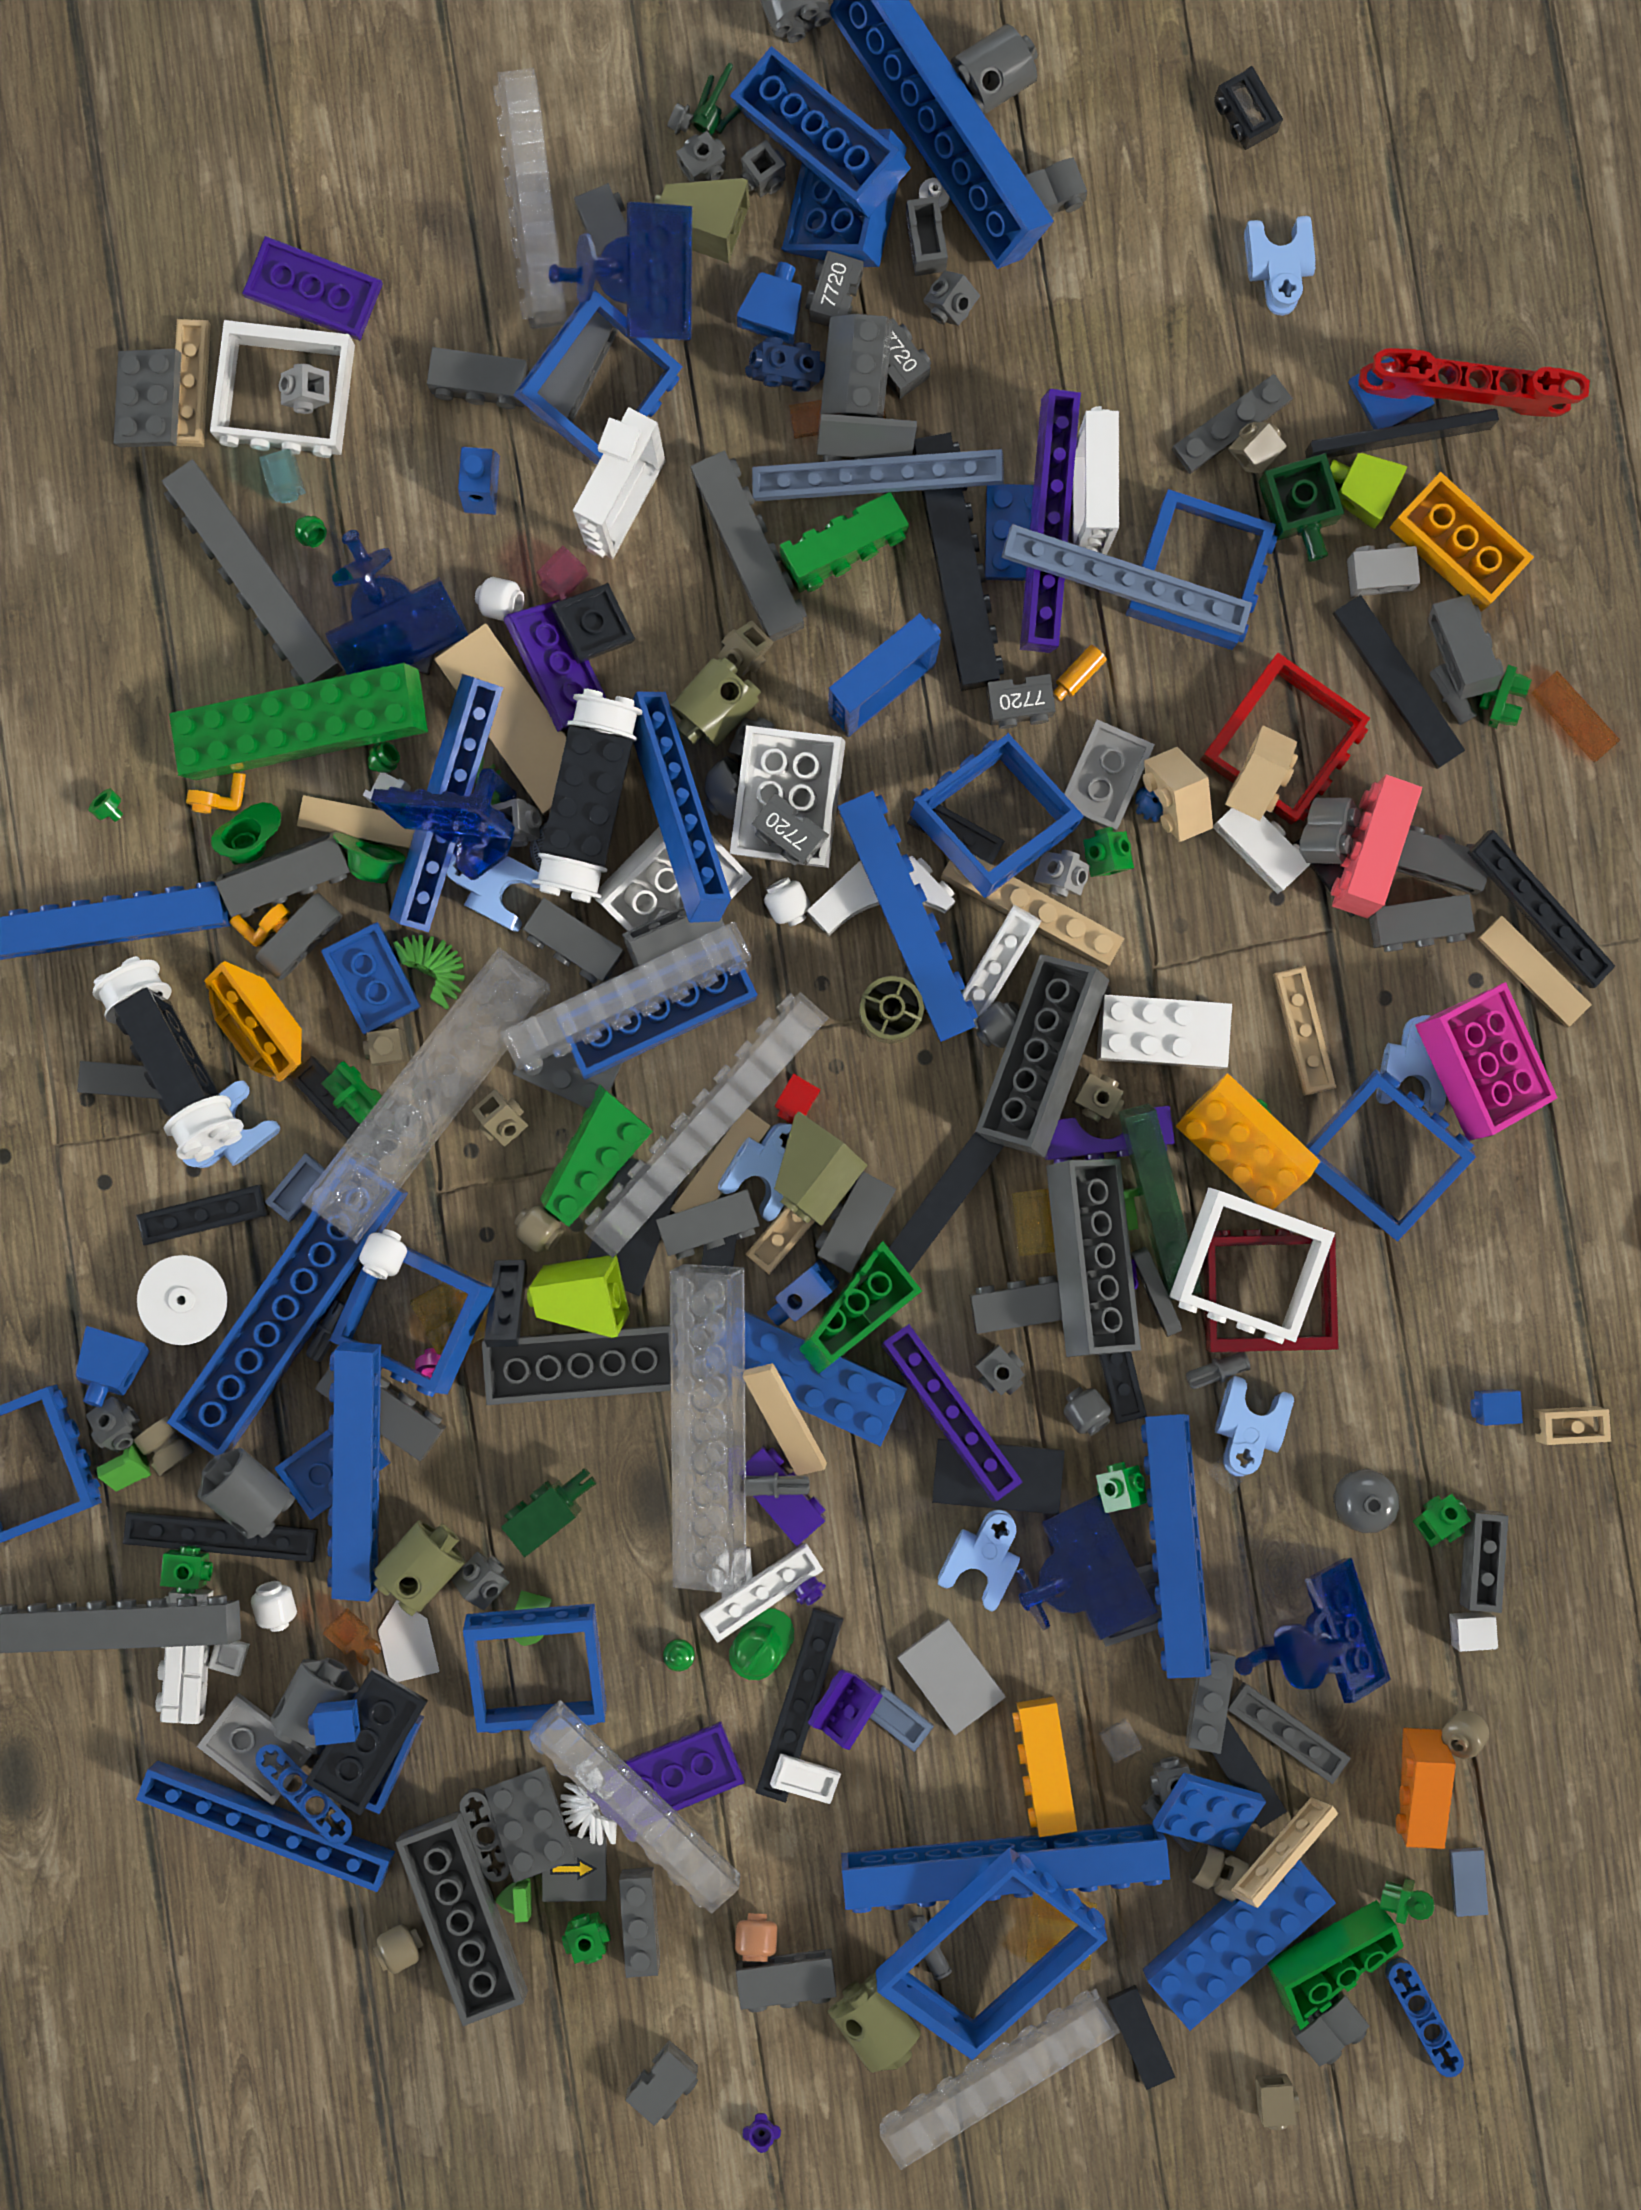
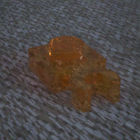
(349, 1633)

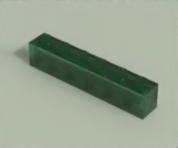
(1156, 1191)

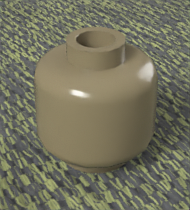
(538, 1228)
(1465, 1734)
(398, 1948)

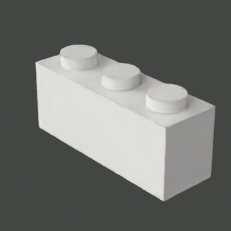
(1262, 847)

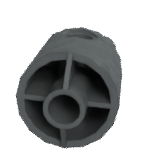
(795, 17)
(997, 67)
(244, 1492)
(312, 1684)

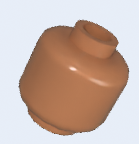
(756, 1938)

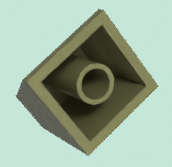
(717, 213)
(815, 1171)

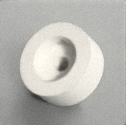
(932, 187)

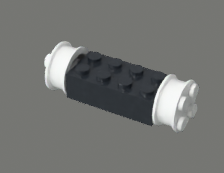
(587, 795)
(141, 1009)

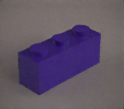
(793, 1513)

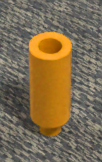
(1079, 672)

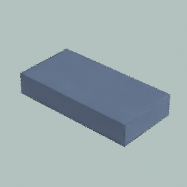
(289, 1193)
(901, 1720)
(1468, 1882)

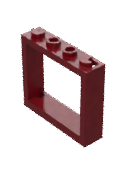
(1329, 1310)

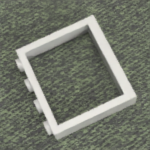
(287, 339)
(1096, 481)
(619, 489)
(1198, 1247)

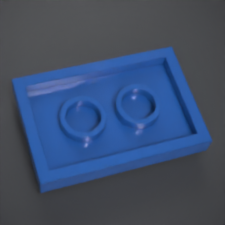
(1005, 506)
(371, 978)
(309, 1474)
(1208, 1812)

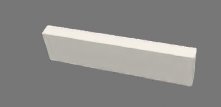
(1000, 959)
(761, 1592)

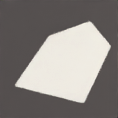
(407, 1645)

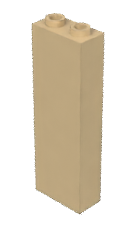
(521, 722)

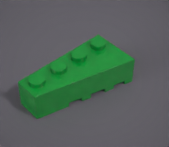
(844, 543)
(866, 1301)
(1333, 1960)

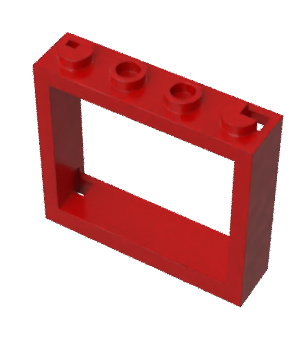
(1319, 693)

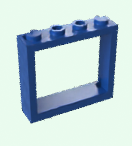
(559, 346)
(1256, 574)
(884, 674)
(1036, 782)
(1413, 1105)
(459, 1339)
(75, 1458)
(525, 1624)

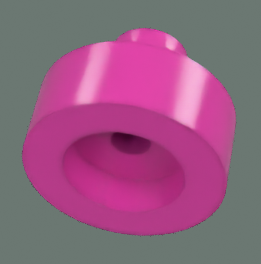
(427, 1363)

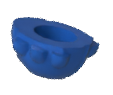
(1146, 806)

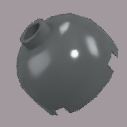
(722, 787)
(1366, 1501)

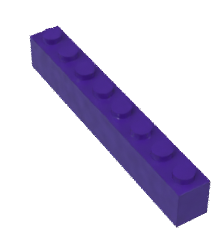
(1050, 515)

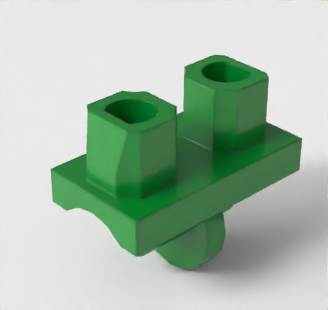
(1504, 712)
(351, 1091)
(1404, 1902)

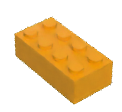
(1461, 541)
(1248, 1143)

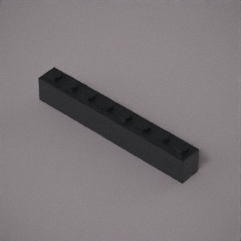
(960, 575)

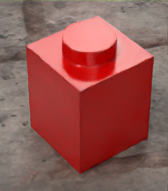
(796, 1097)

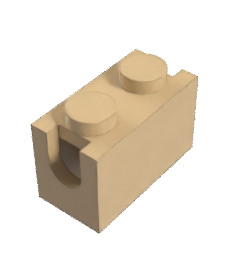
(1572, 1425)

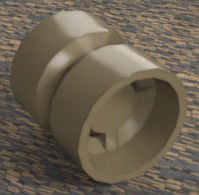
(163, 1446)
(1208, 1867)

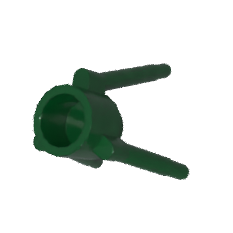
(707, 113)

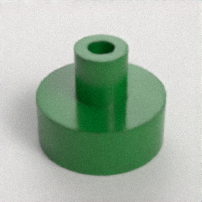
(106, 805)

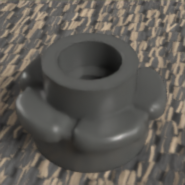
(680, 119)

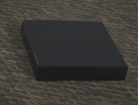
(592, 623)

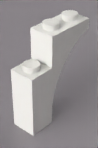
(855, 894)

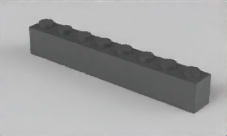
(251, 575)
(119, 1625)

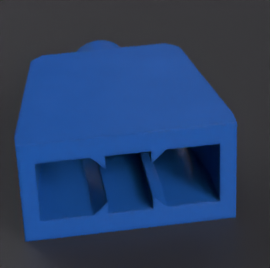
(772, 305)
(478, 477)
(811, 1286)
(108, 1364)

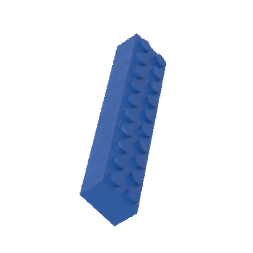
(945, 125)
(271, 1332)
(943, 1870)

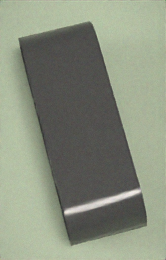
(298, 936)

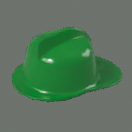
(246, 834)
(369, 860)
(761, 1644)

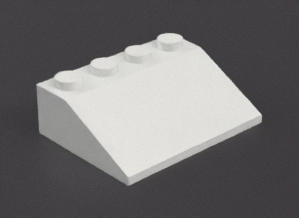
(799, 769)
(647, 885)

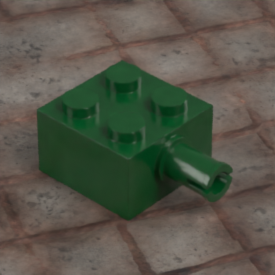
(1302, 501)
(547, 1513)

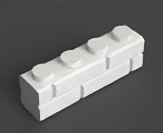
(184, 1676)

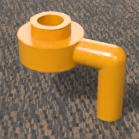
(205, 801)
(270, 923)

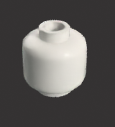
(498, 598)
(787, 902)
(383, 1254)
(273, 1606)

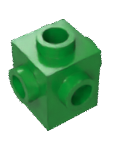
(1108, 852)
(1121, 1487)
(1442, 1520)
(186, 1569)
(586, 1927)

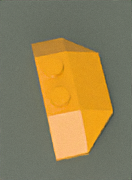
(255, 1021)

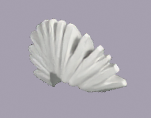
(586, 1812)

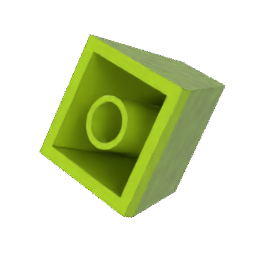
(581, 1295)

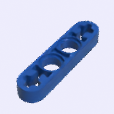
(300, 1797)
(1424, 2017)

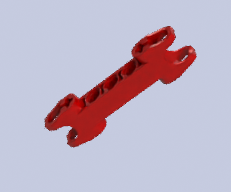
(1528, 390)

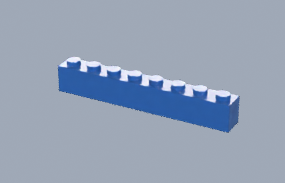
(456, 773)
(679, 810)
(906, 915)
(112, 920)
(355, 1470)
(1177, 1546)
(263, 1825)

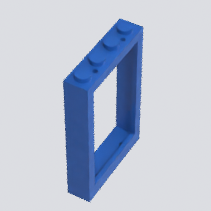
(949, 2022)

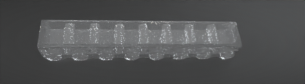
(531, 195)
(626, 996)
(634, 1807)
(997, 2078)

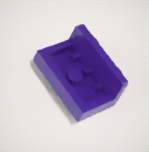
(845, 1708)

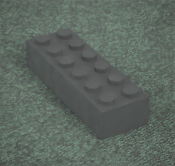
(1042, 1055)
(1093, 1257)
(578, 1365)
(462, 1918)

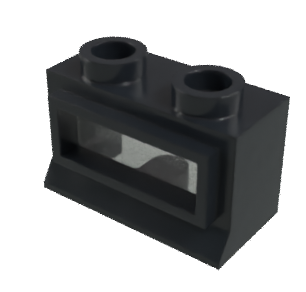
(1248, 108)

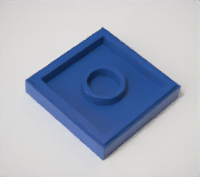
(1386, 411)

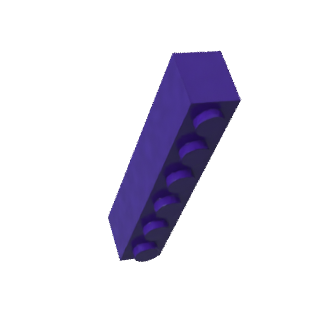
(951, 1413)

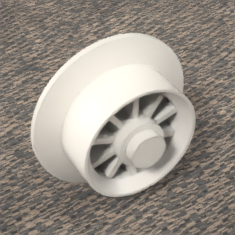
(182, 1300)

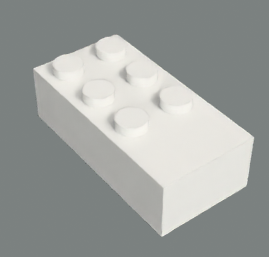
(1164, 1032)

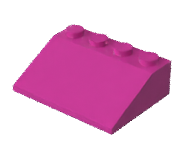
(1486, 1062)

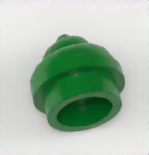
(310, 531)
(383, 757)
(678, 1655)

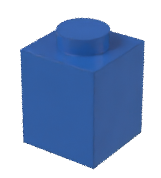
(1497, 1407)
(335, 1722)

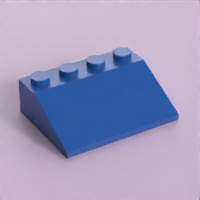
(828, 222)

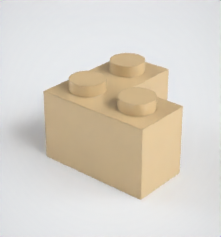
(1264, 770)
(1181, 791)

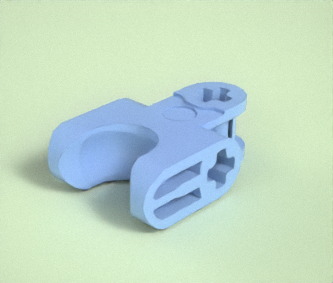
(1280, 265)
(489, 888)
(1413, 1060)
(251, 1139)
(760, 1161)
(1250, 1432)
(986, 1553)

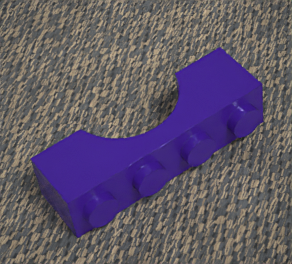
(1072, 1140)

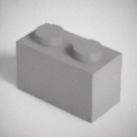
(1383, 570)

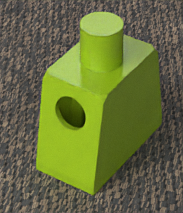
(1367, 486)

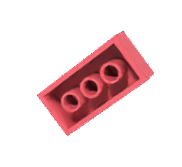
(1376, 846)

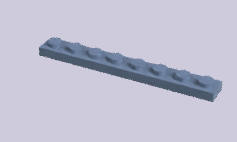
(878, 475)
(1126, 580)

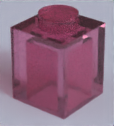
(561, 574)

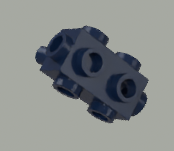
(783, 365)

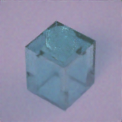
(282, 476)

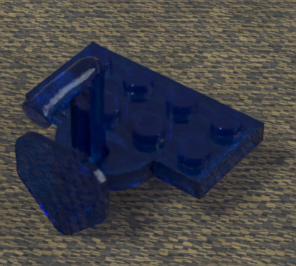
(652, 269)
(390, 626)
(470, 822)
(1090, 1570)
(1333, 1641)

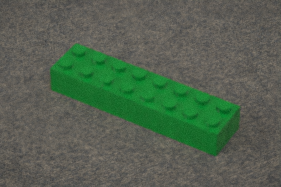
(298, 722)

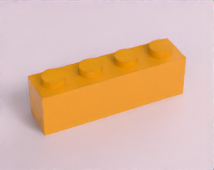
(1046, 1767)

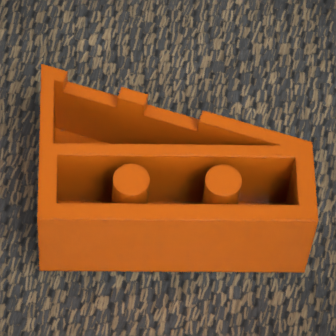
(1425, 1788)

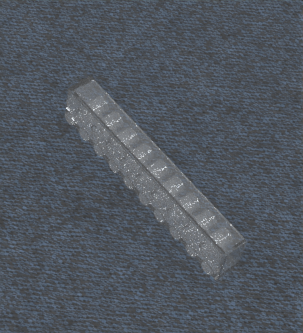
(425, 1096)
(705, 1124)
(708, 1427)

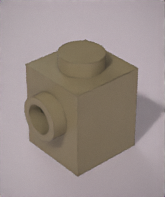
(1257, 446)
(386, 1047)
(1276, 2101)

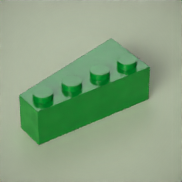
(593, 1156)

